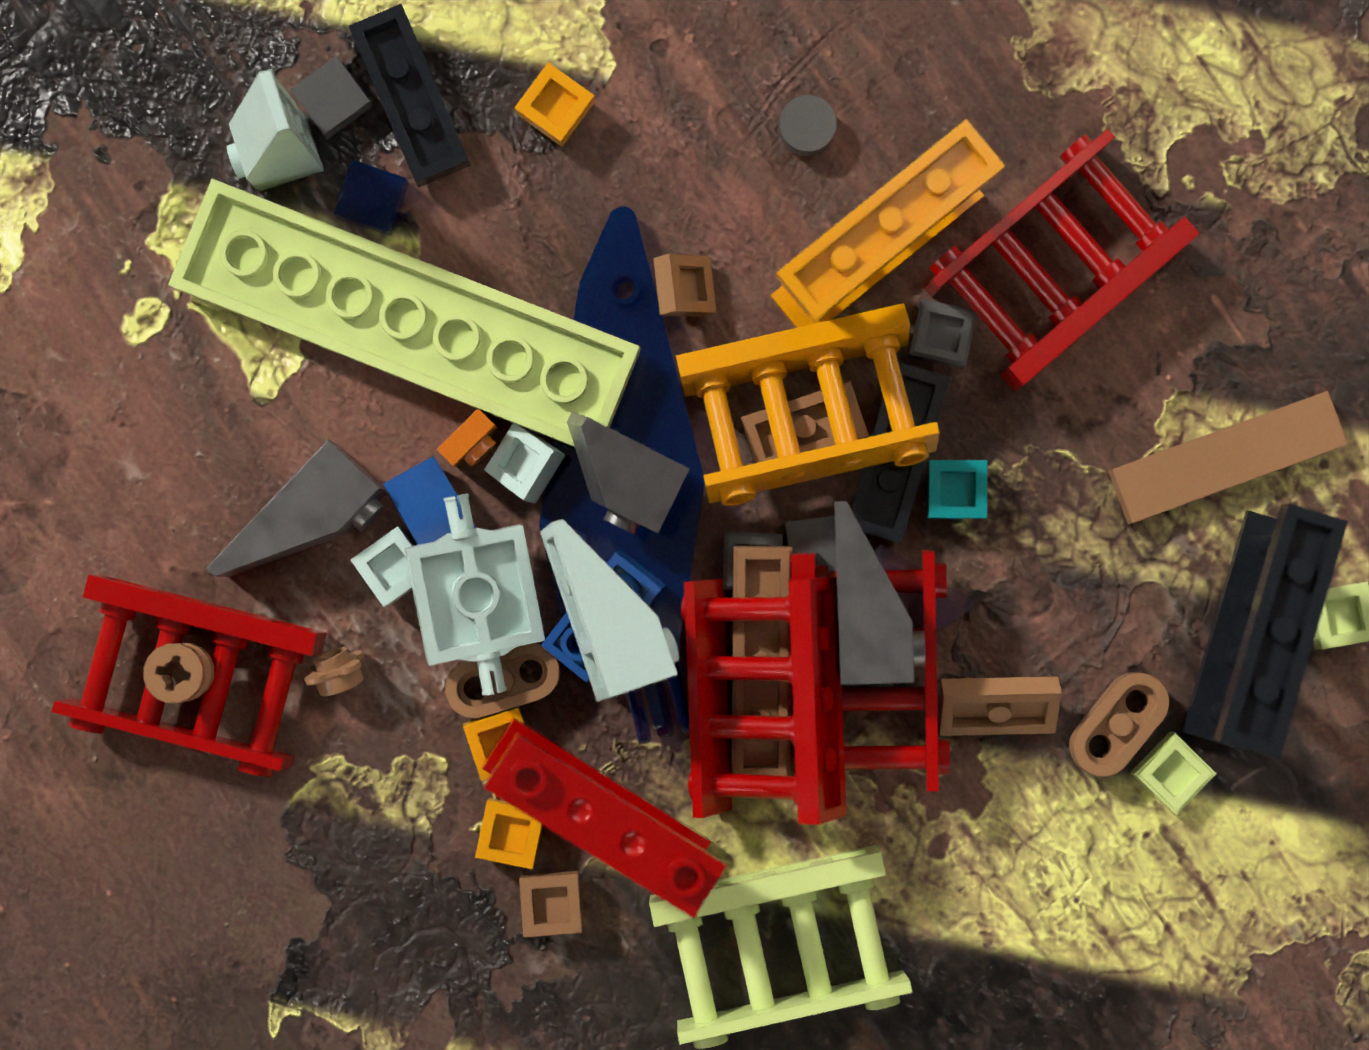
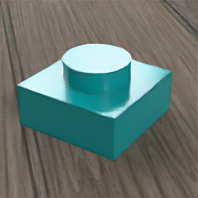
(956, 489)

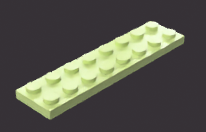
(401, 314)

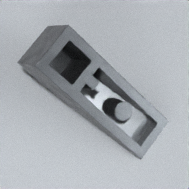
(314, 506)
(873, 622)

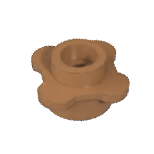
(336, 671)

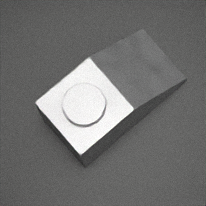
(625, 475)

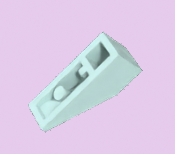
(271, 137)
(611, 623)

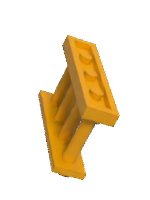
(887, 228)
(823, 350)

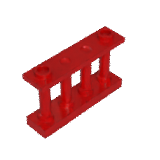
(1111, 278)
(231, 632)
(817, 698)
(935, 753)
(602, 817)

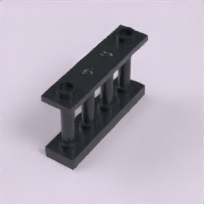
(1265, 629)

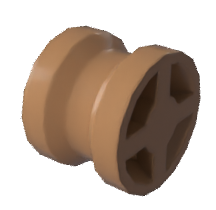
(192, 674)

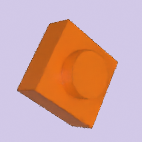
(470, 441)

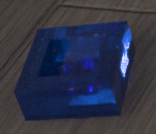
(371, 197)

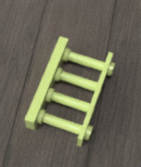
(797, 888)

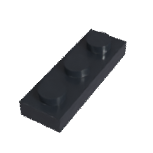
(409, 95)
(888, 491)

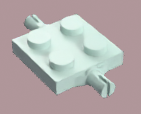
(474, 594)

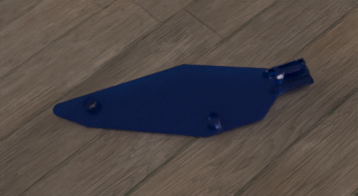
(654, 416)

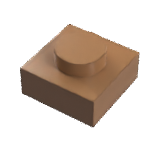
(684, 285)
(551, 904)

